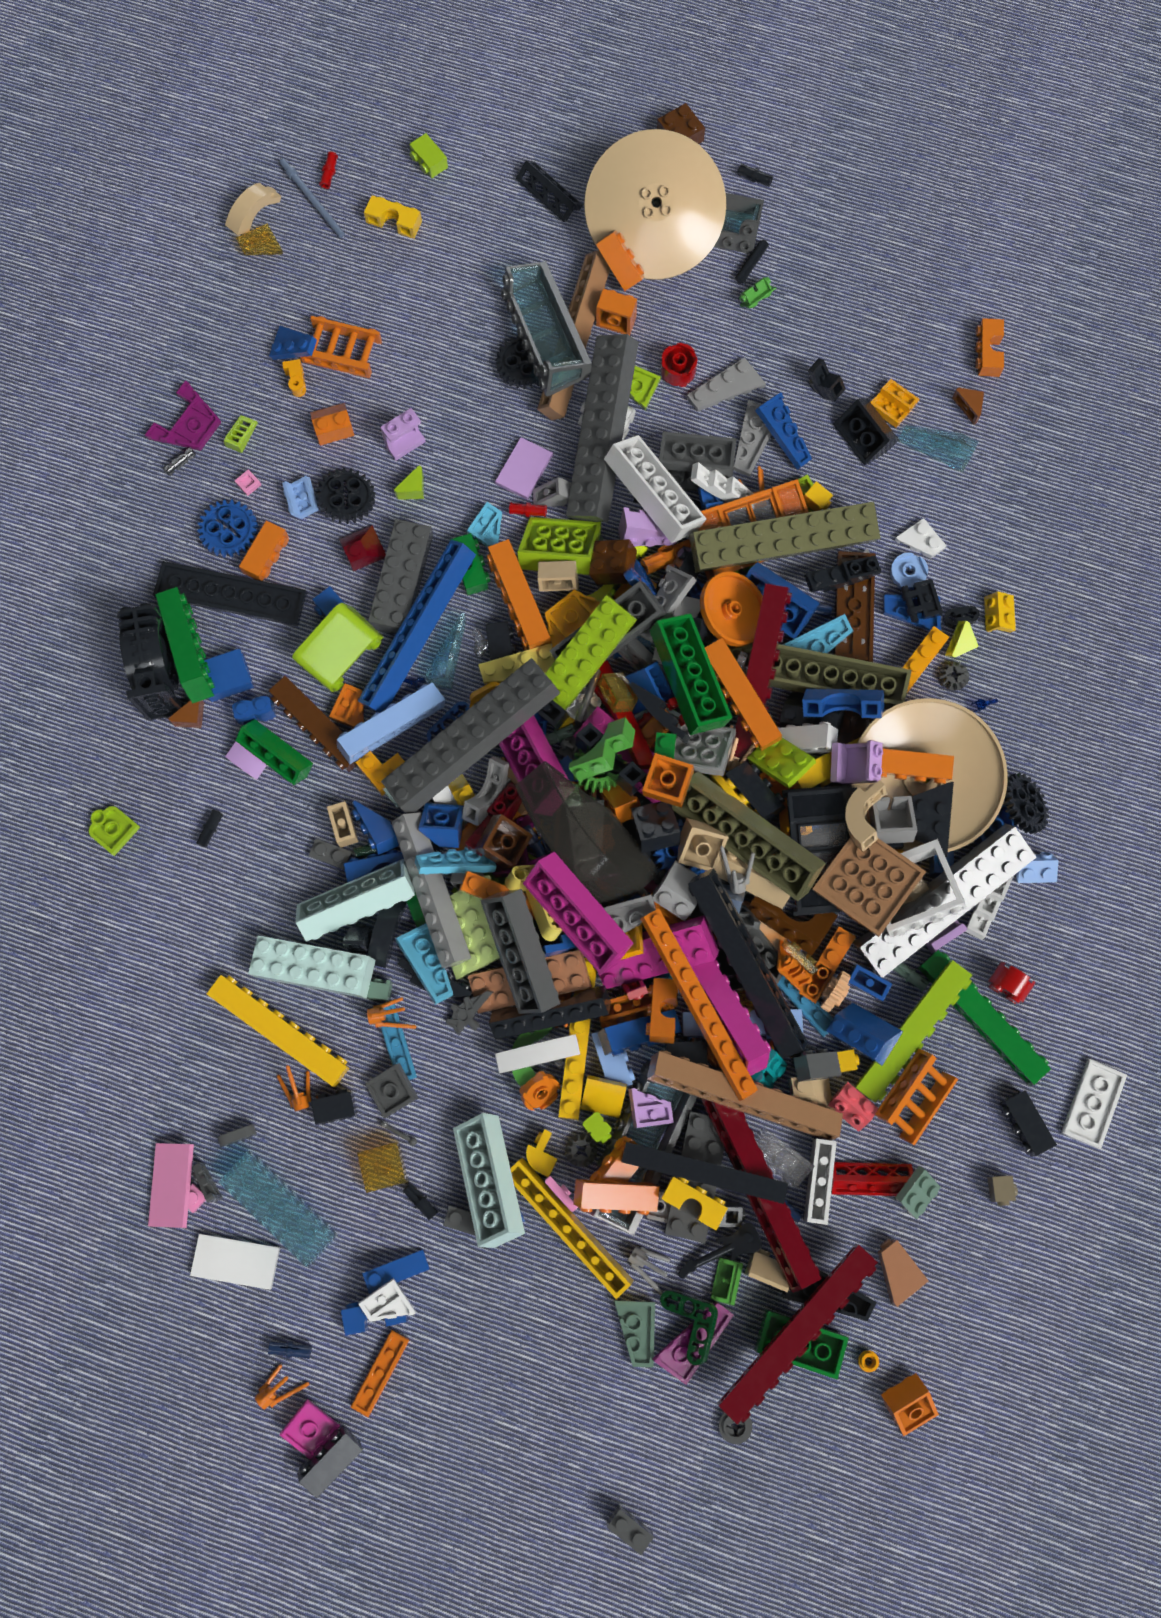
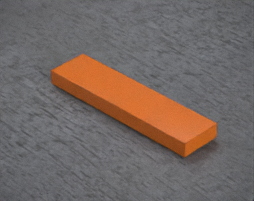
(380, 1373)

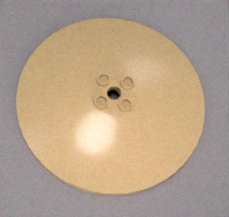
(662, 167)
(950, 730)

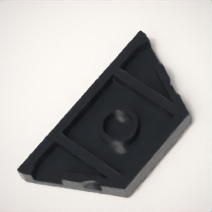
(933, 815)

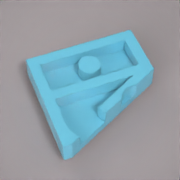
(486, 525)

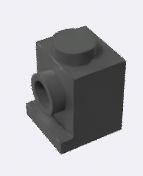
(736, 1216)

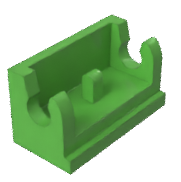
(726, 1281)

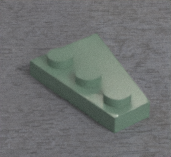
(638, 1327)

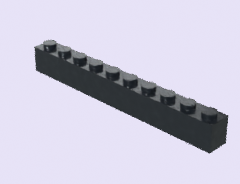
(747, 963)

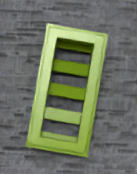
(232, 434)

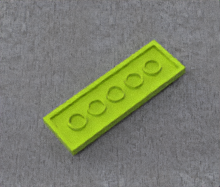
(589, 650)

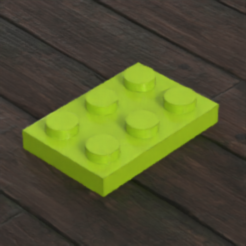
(782, 762)

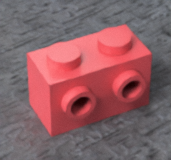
(854, 1105)

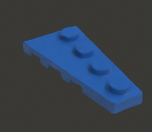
(778, 421)

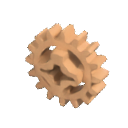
(835, 991)

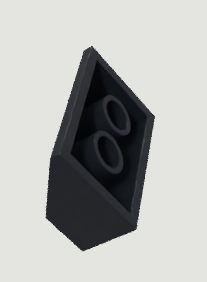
(865, 431)
(793, 714)
(756, 790)

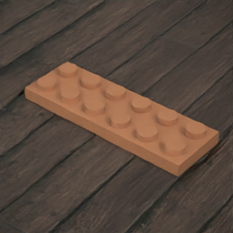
(567, 972)

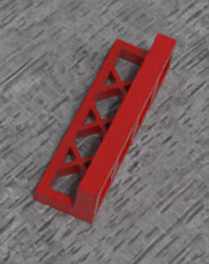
(872, 1183)

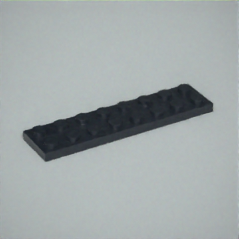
(233, 593)

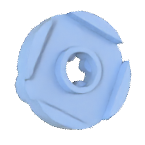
(910, 561)

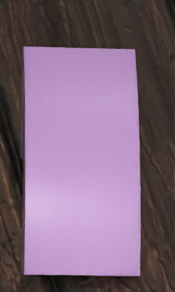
(245, 760)

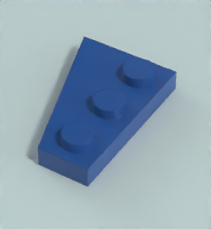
(896, 608)

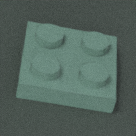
(918, 1192)

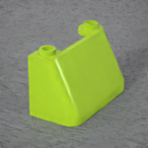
(336, 645)

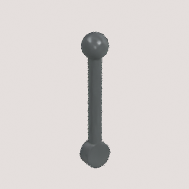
(412, 1141)

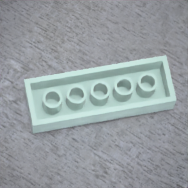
(354, 900)
(312, 966)
(488, 1181)

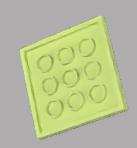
(475, 932)

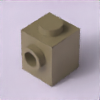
(1002, 1190)

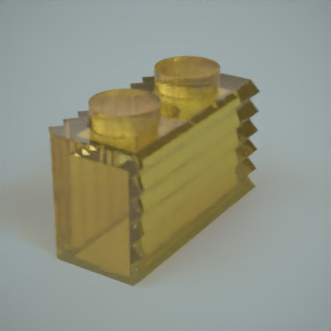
(617, 692)

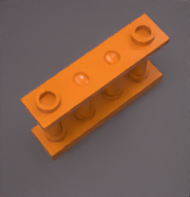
(342, 363)
(904, 1089)

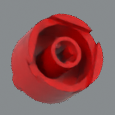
(678, 364)
(1011, 982)

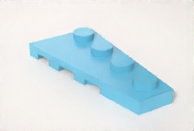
(422, 957)

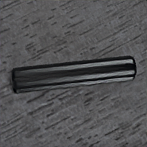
(751, 261)

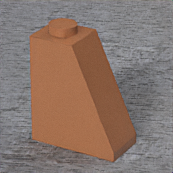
(900, 1272)

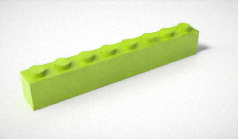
(915, 1028)

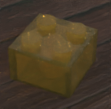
(382, 1167)

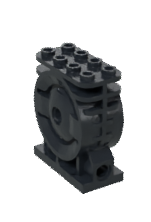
(148, 662)

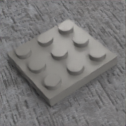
(706, 750)

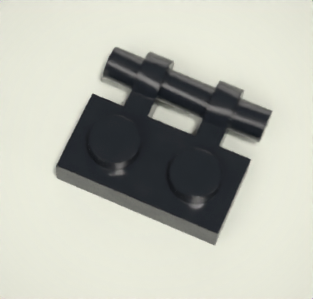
(927, 598)

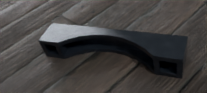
(584, 1006)

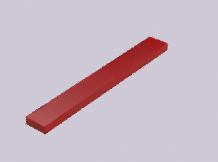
(640, 751)

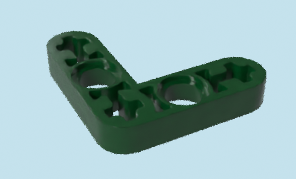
(700, 1322)

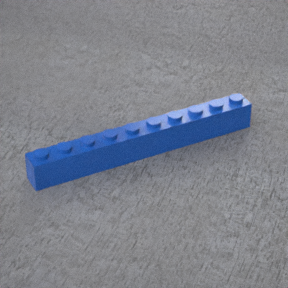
(417, 627)

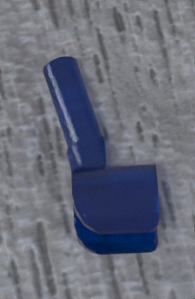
(414, 682)
(981, 704)

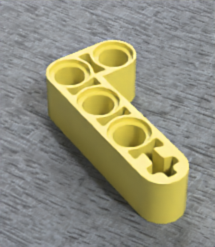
(548, 927)

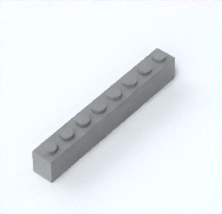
(431, 894)

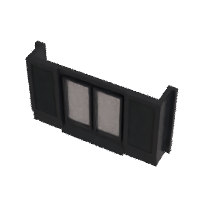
(820, 827)

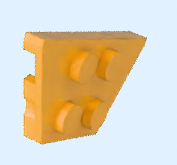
(569, 615)

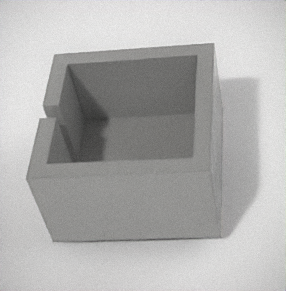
(896, 824)

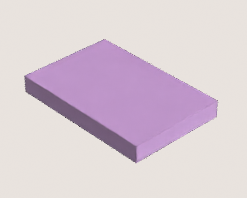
(524, 468)

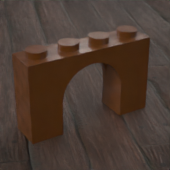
(805, 934)

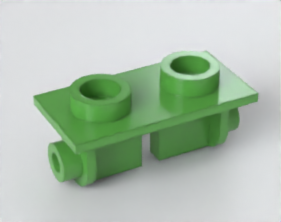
(751, 297)

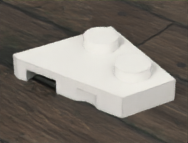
(922, 539)
(386, 1303)

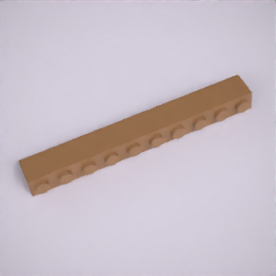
(583, 313)
(764, 1103)

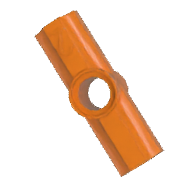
(663, 558)

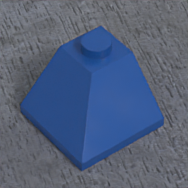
(442, 824)

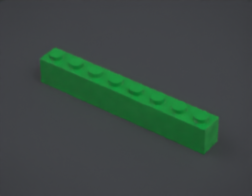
(992, 1025)

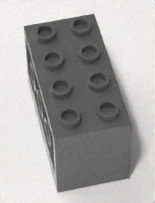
(683, 450)

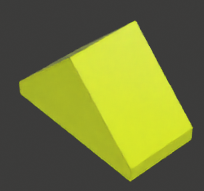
(962, 640)

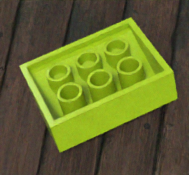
(558, 541)

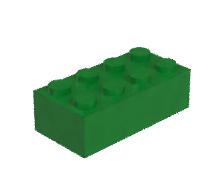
(823, 1354)

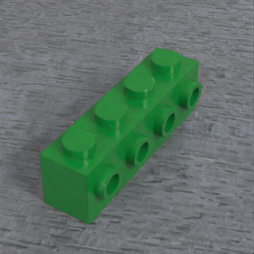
(274, 752)

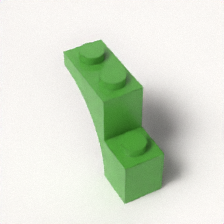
(601, 758)

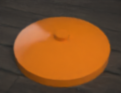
(731, 608)

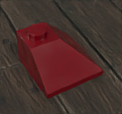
(362, 548)

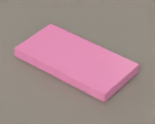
(171, 1185)

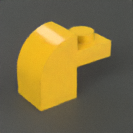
(538, 1158)

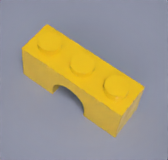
(380, 210)
(711, 1209)

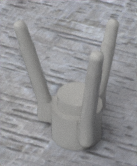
(736, 880)
(639, 1258)

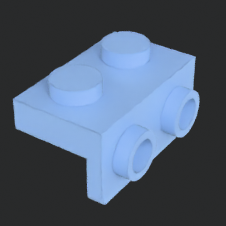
(300, 497)
(1040, 870)

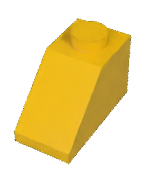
(461, 790)

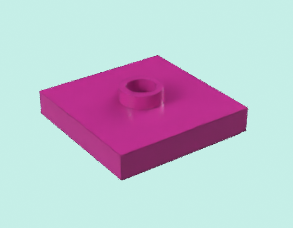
(309, 1429)

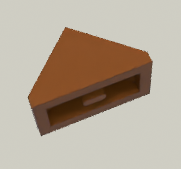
(969, 402)
(189, 715)

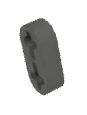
(236, 1135)

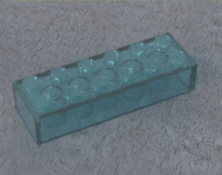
(278, 1208)

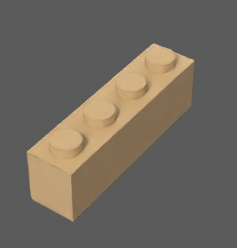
(758, 884)

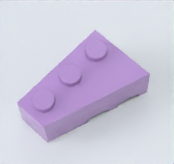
(641, 529)

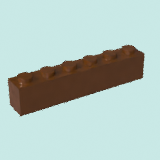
(310, 718)

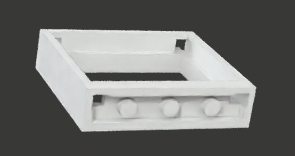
(935, 914)

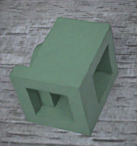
(379, 990)

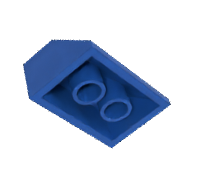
(864, 1032)

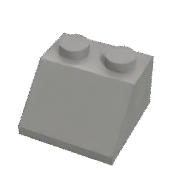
(674, 891)

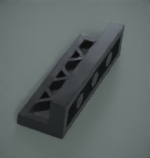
(552, 185)

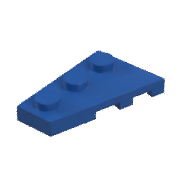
(292, 344)

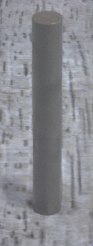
(587, 697)

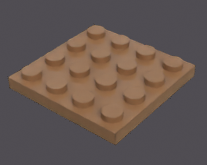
(869, 883)

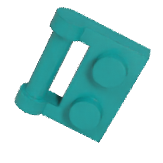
(775, 1068)

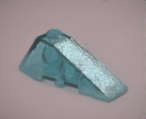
(944, 446)
(446, 659)

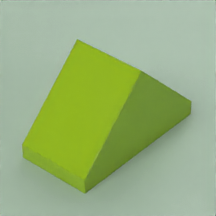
(412, 486)

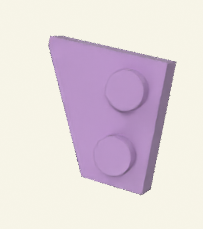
(649, 1110)

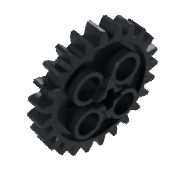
(515, 373)
(363, 495)
(1025, 804)

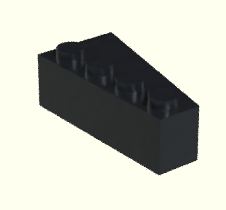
(857, 1307)

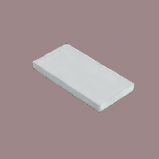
(1094, 1104)
(235, 1261)

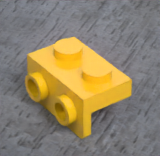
(999, 612)

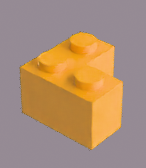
(375, 771)

